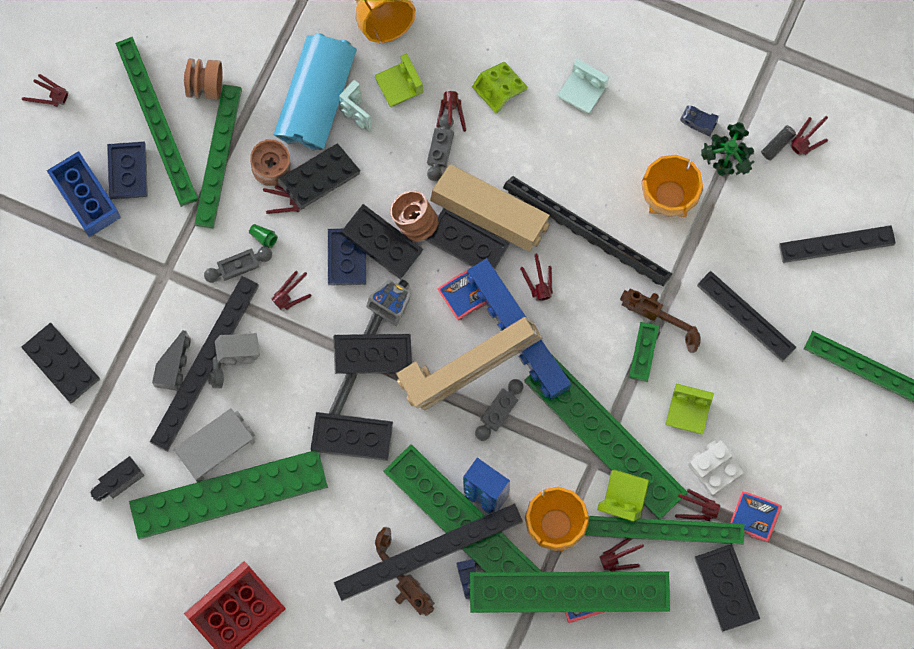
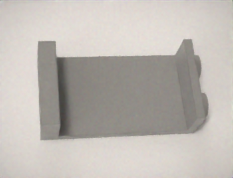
(214, 443)

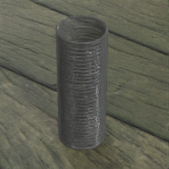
(781, 141)

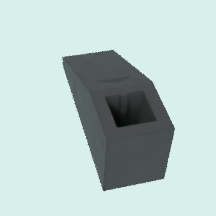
(169, 367)

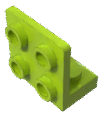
(399, 82)
(498, 85)
(689, 409)
(624, 495)

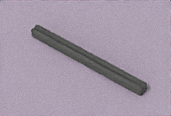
(349, 379)

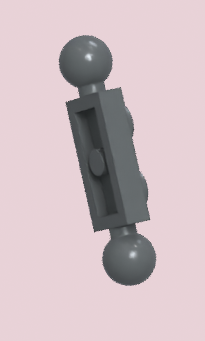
(440, 148)
(238, 264)
(499, 410)

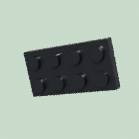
(319, 176)
(467, 240)
(381, 241)
(371, 353)
(60, 363)
(351, 436)
(727, 588)

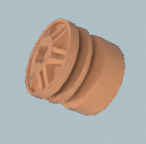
(200, 78)
(269, 152)
(414, 215)

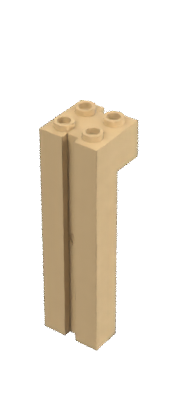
(429, 389)

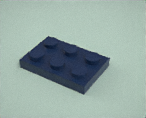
(127, 170)
(345, 261)

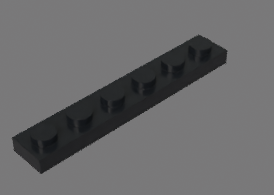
(837, 244)
(746, 316)

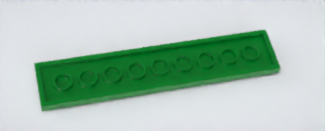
(611, 442)
(228, 494)
(452, 510)
(569, 592)

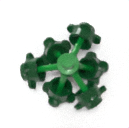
(730, 148)

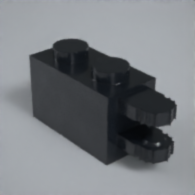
(117, 480)

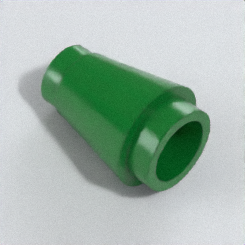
(264, 236)

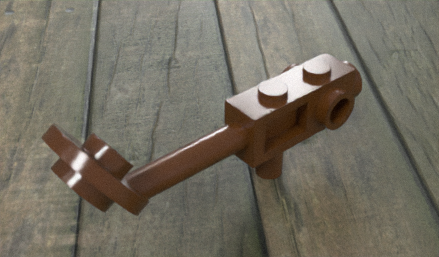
(651, 309)
(408, 586)

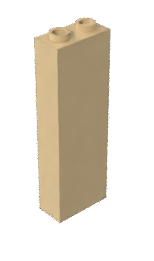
(490, 208)

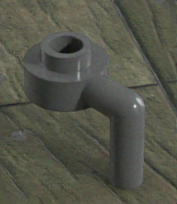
(216, 378)

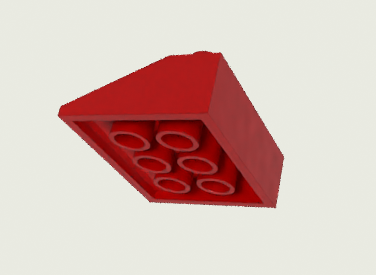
(235, 609)

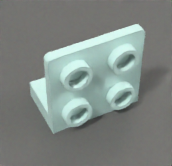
(584, 86)
(349, 104)

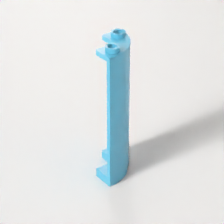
(315, 91)

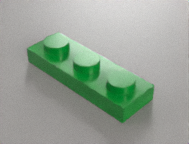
(644, 351)

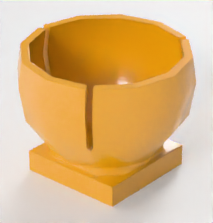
(384, 18)
(672, 187)
(556, 518)

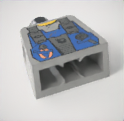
(390, 300)

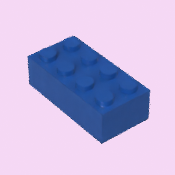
(83, 194)
(486, 486)

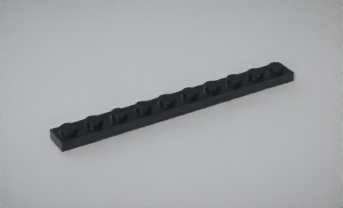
(588, 231)
(203, 365)
(428, 552)

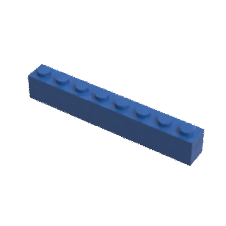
(507, 312)

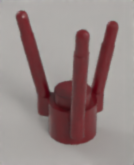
(58, 94)
(450, 102)
(800, 144)
(295, 208)
(542, 291)
(282, 298)
(709, 507)
(610, 560)

